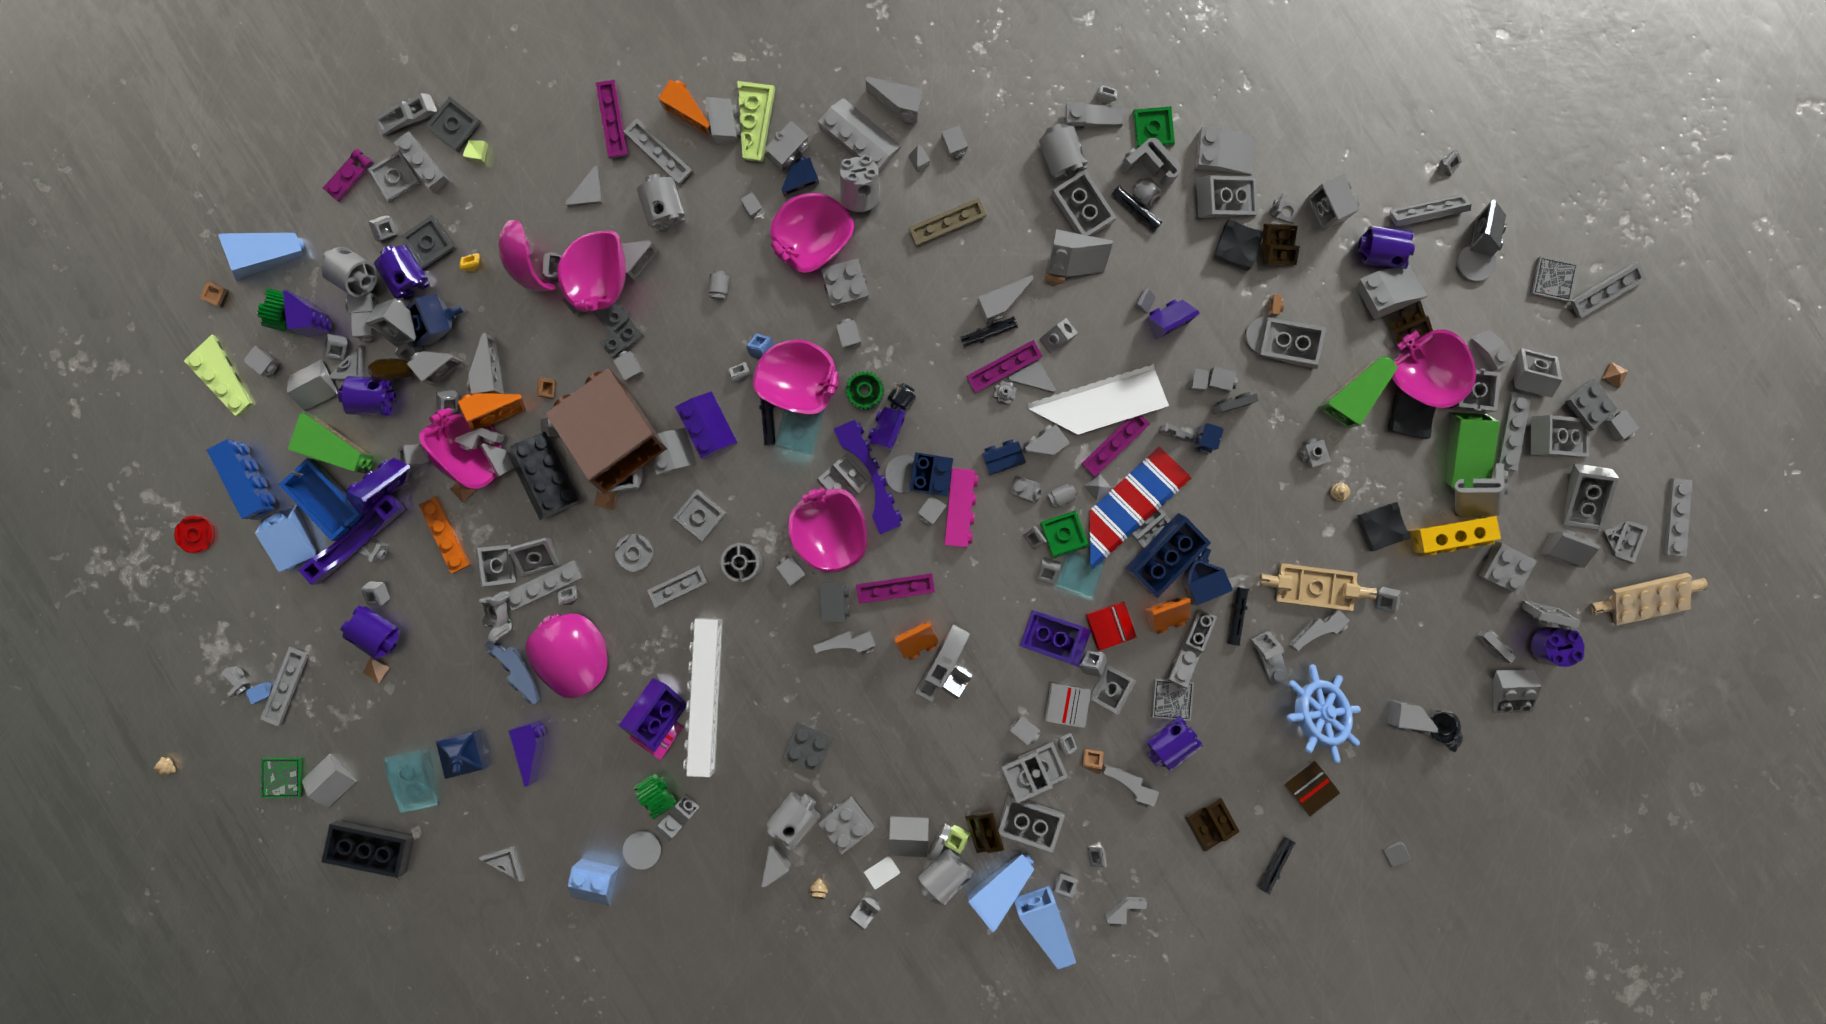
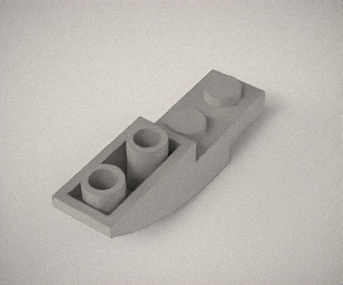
(1191, 648)
(943, 663)

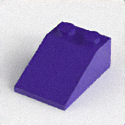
(1171, 318)
(887, 428)
(1055, 638)
(528, 749)

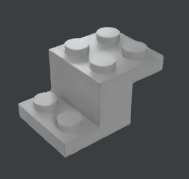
(1034, 772)

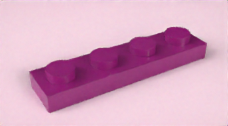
(611, 119)
(1004, 366)
(1115, 444)
(895, 588)

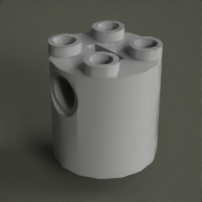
(1062, 151)
(859, 183)
(660, 201)
(349, 271)
(745, 571)
(797, 815)
(944, 878)

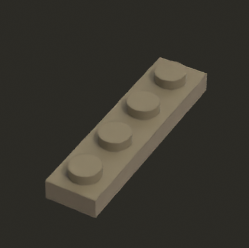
(947, 221)

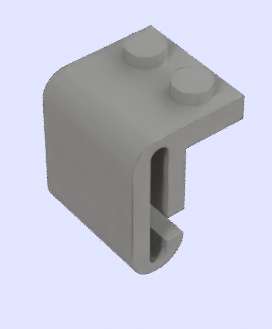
(1153, 157)
(1485, 497)

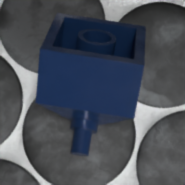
(431, 319)
(1204, 580)
(462, 754)

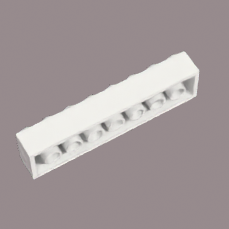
(704, 697)

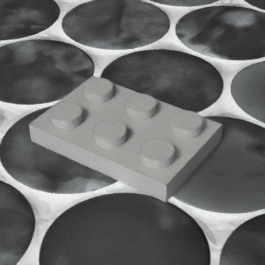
(1549, 615)

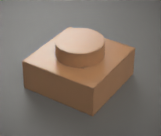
(213, 293)
(1275, 305)
(606, 501)

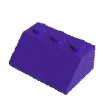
(305, 317)
(706, 425)
(377, 484)
(653, 714)

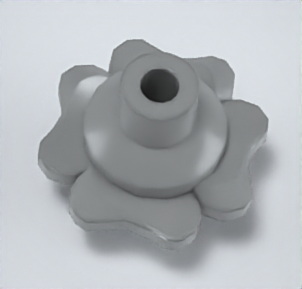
(1005, 392)

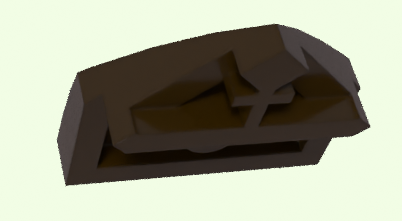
(389, 369)

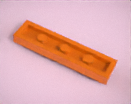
(444, 535)

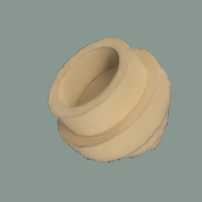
(1340, 492)
(164, 766)
(818, 890)

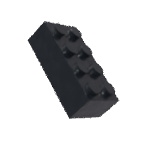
(542, 475)
(367, 849)

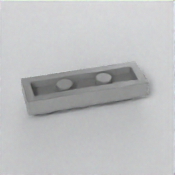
(677, 586)

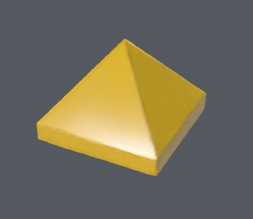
(470, 262)

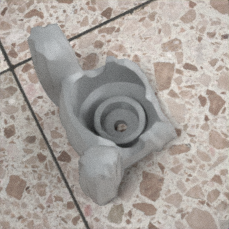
(496, 615)

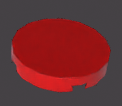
(194, 534)

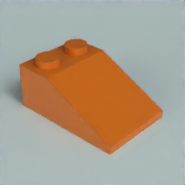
(679, 102)
(487, 409)
(1169, 613)
(916, 640)

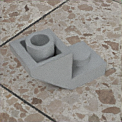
(474, 438)
(677, 817)
(1118, 914)

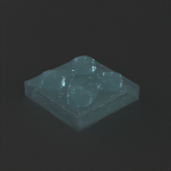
(1079, 575)

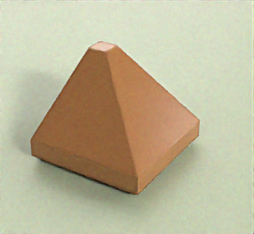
(376, 669)
(1093, 760)

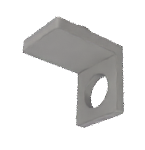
(1279, 204)
(1058, 335)
(378, 553)

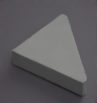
(588, 190)
(351, 366)
(1033, 376)
(1171, 431)
(497, 458)
(505, 862)

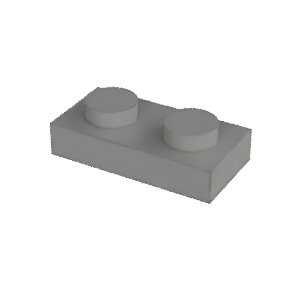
(1501, 650)

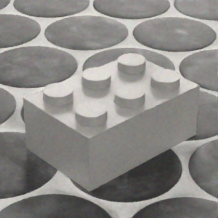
(1334, 202)
(1083, 205)
(1030, 823)

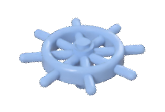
(1323, 714)

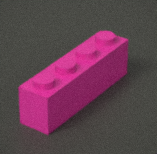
(959, 507)

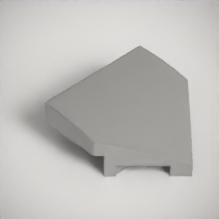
(1626, 540)

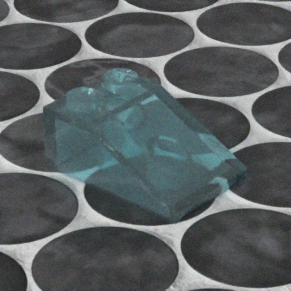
(799, 431)
(412, 779)

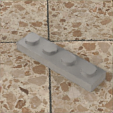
(657, 151)
(1430, 210)
(1608, 290)
(1514, 430)
(1678, 517)
(544, 585)
(284, 686)

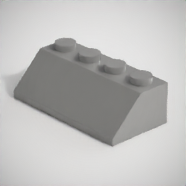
(858, 133)

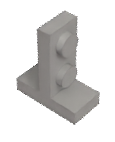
(1271, 657)

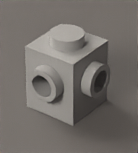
(1314, 453)

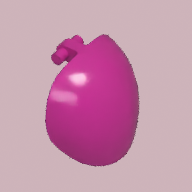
(810, 231)
(515, 257)
(593, 271)
(1435, 368)
(796, 377)
(458, 464)
(828, 529)
(567, 654)

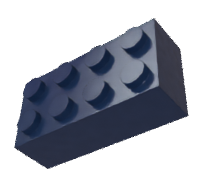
(1168, 555)

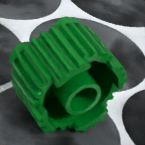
(273, 310)
(875, 390)
(654, 796)

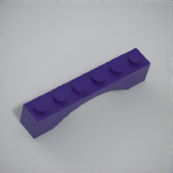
(851, 440)
(370, 525)

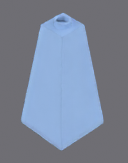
(259, 251)
(999, 890)
(1043, 921)

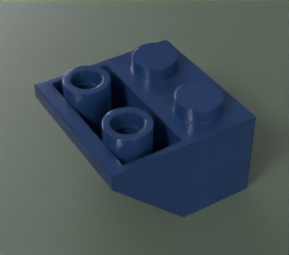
(931, 474)

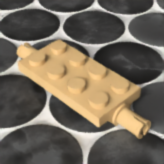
(1317, 587)
(1650, 599)

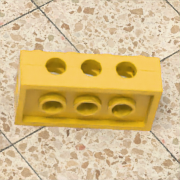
(1456, 534)

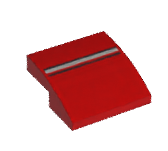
(1111, 626)

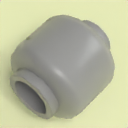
(1146, 192)

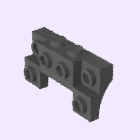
(616, 320)

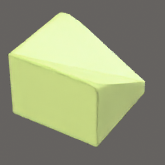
(476, 151)
(957, 839)

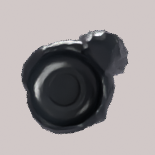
(1448, 729)

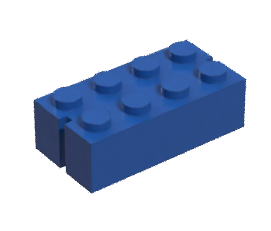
(242, 479)
(321, 499)

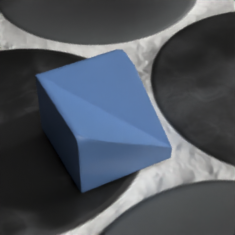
(759, 345)
(259, 692)

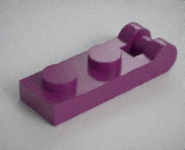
(348, 175)

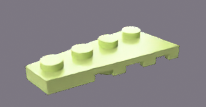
(755, 113)
(214, 370)

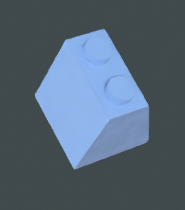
(286, 538)
(592, 881)

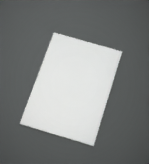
(882, 872)

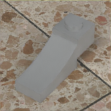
(405, 113)
(1093, 115)
(1333, 624)
(862, 643)
(1143, 794)

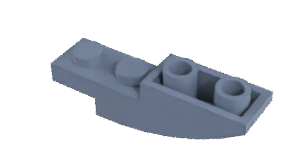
(521, 676)

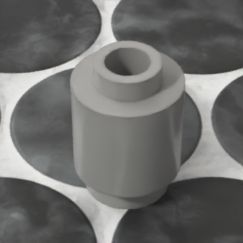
(718, 285)
(1062, 495)

